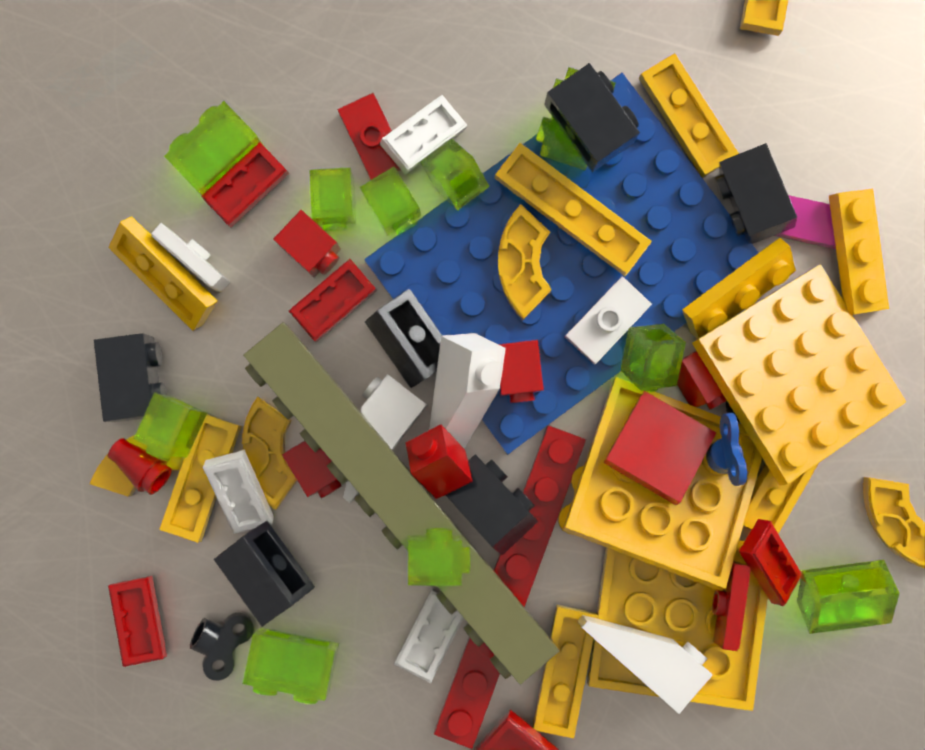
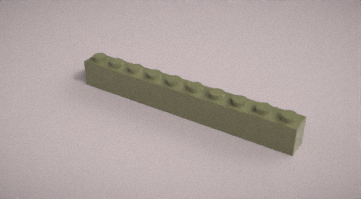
(395, 496)

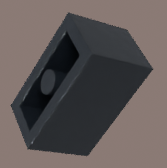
(592, 116)
(756, 194)
(407, 337)
(127, 375)
(491, 507)
(264, 573)

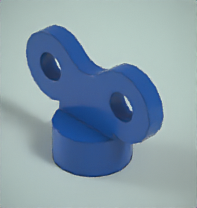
(726, 453)

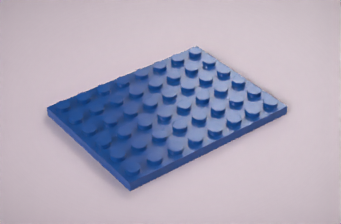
(455, 276)

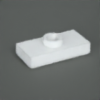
(423, 134)
(192, 256)
(608, 320)
(238, 491)
(429, 639)

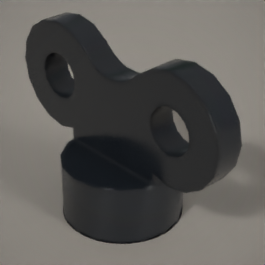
(220, 642)

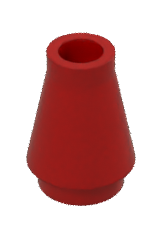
(141, 468)

